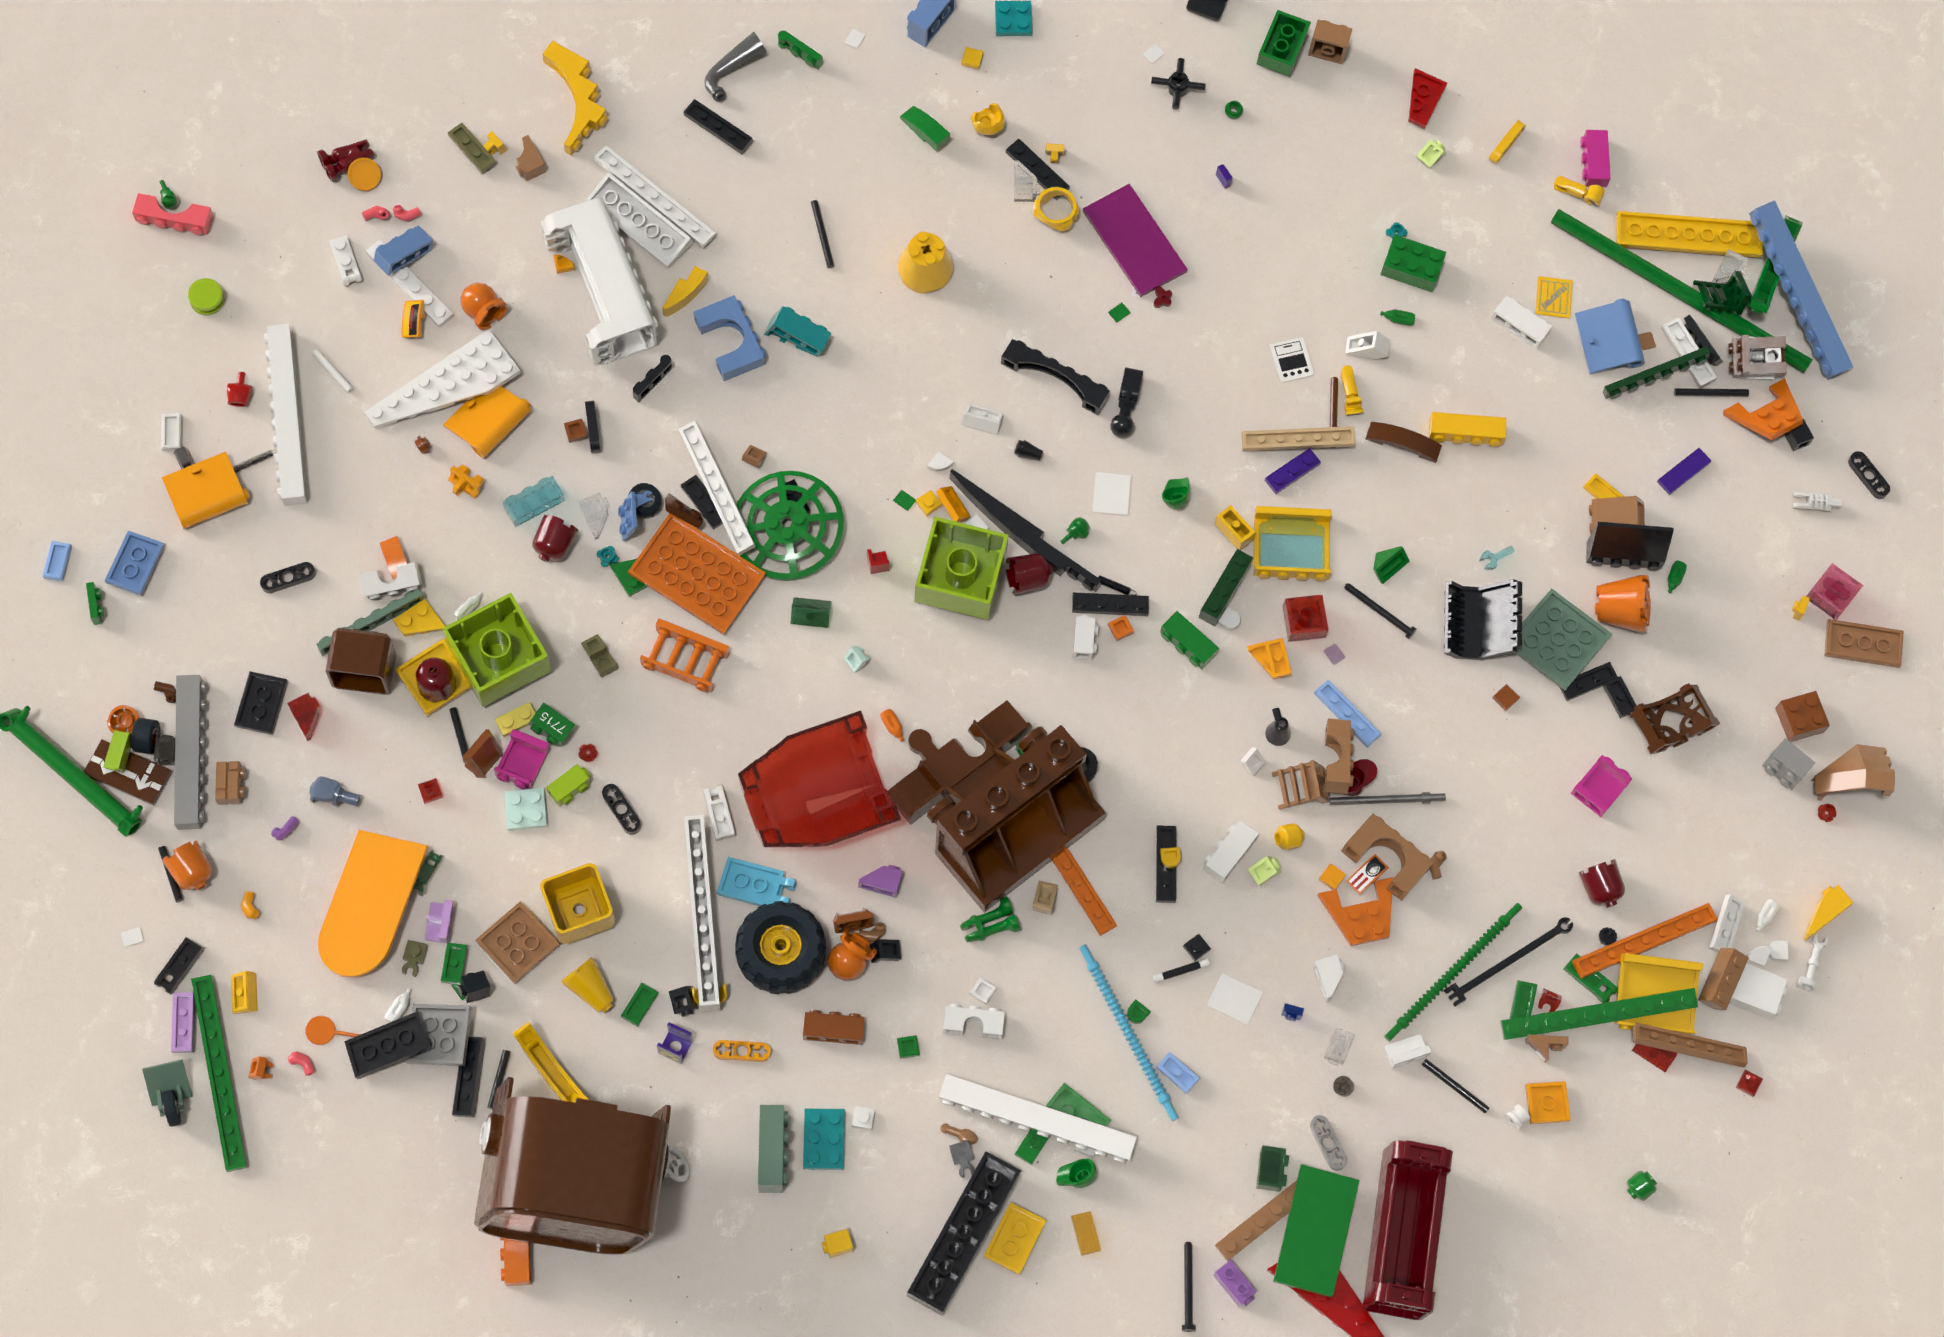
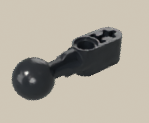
(1122, 424)

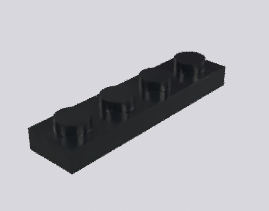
(718, 126)
(1045, 175)
(1110, 604)
(1165, 876)
(468, 1079)

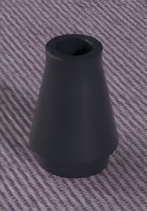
(1027, 450)

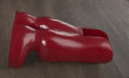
(343, 157)

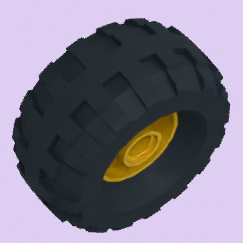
(774, 928)

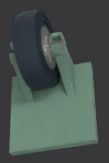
(165, 1086)

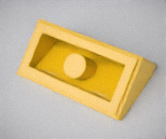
(244, 992)

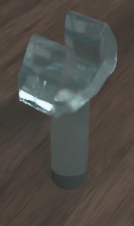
(1494, 557)

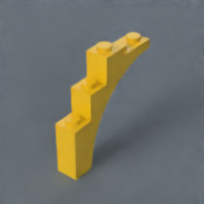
(574, 71)

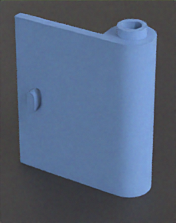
(1613, 337)

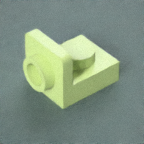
(1431, 153)
(1265, 869)

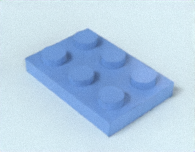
(134, 563)

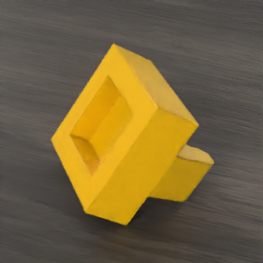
(494, 144)
(1054, 150)

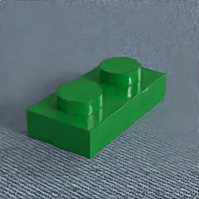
(95, 609)
(453, 963)

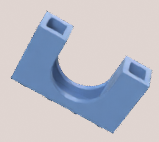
(729, 314)

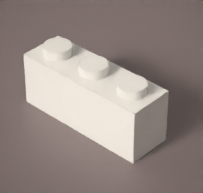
(1521, 322)
(1230, 851)

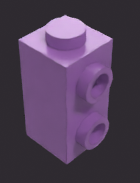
(1235, 1284)

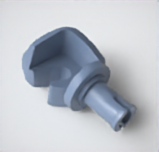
(331, 790)

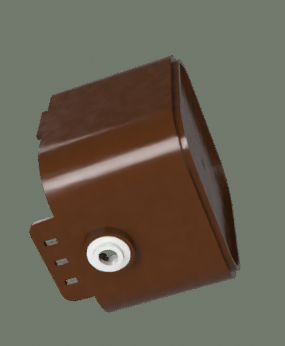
(571, 1173)

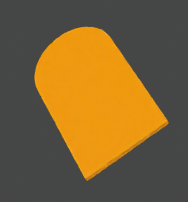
(369, 903)

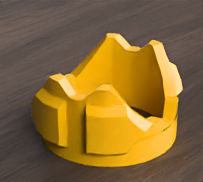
(1063, 224)

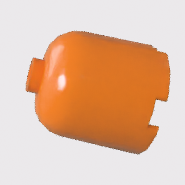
(189, 866)

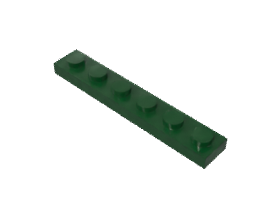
(1650, 375)

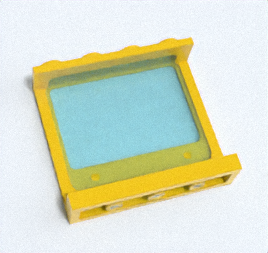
(1292, 543)

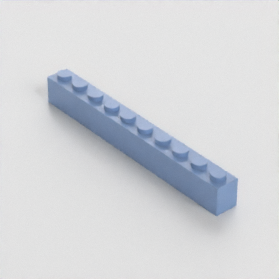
(1800, 289)

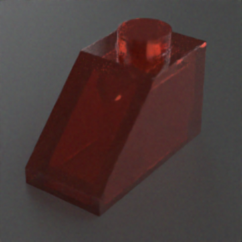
(305, 713)

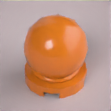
(482, 304)
(849, 958)

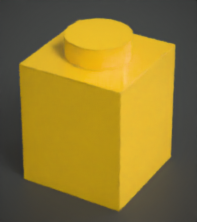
(837, 1243)

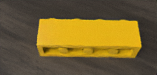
(1467, 429)

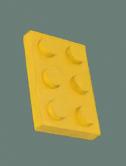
(1014, 1238)

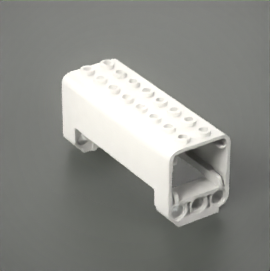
(609, 276)

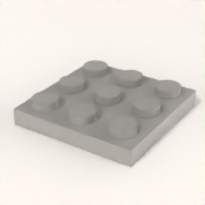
(447, 1033)

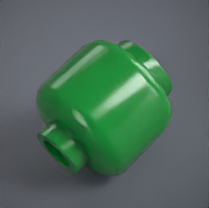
(1641, 1185)

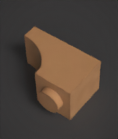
(530, 162)

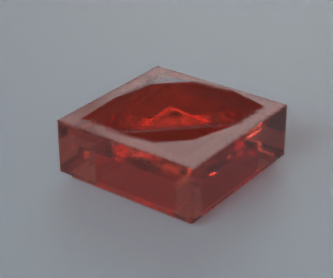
(1749, 1083)

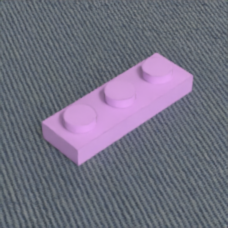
(182, 1022)

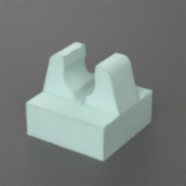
(856, 658)

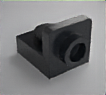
(886, 950)

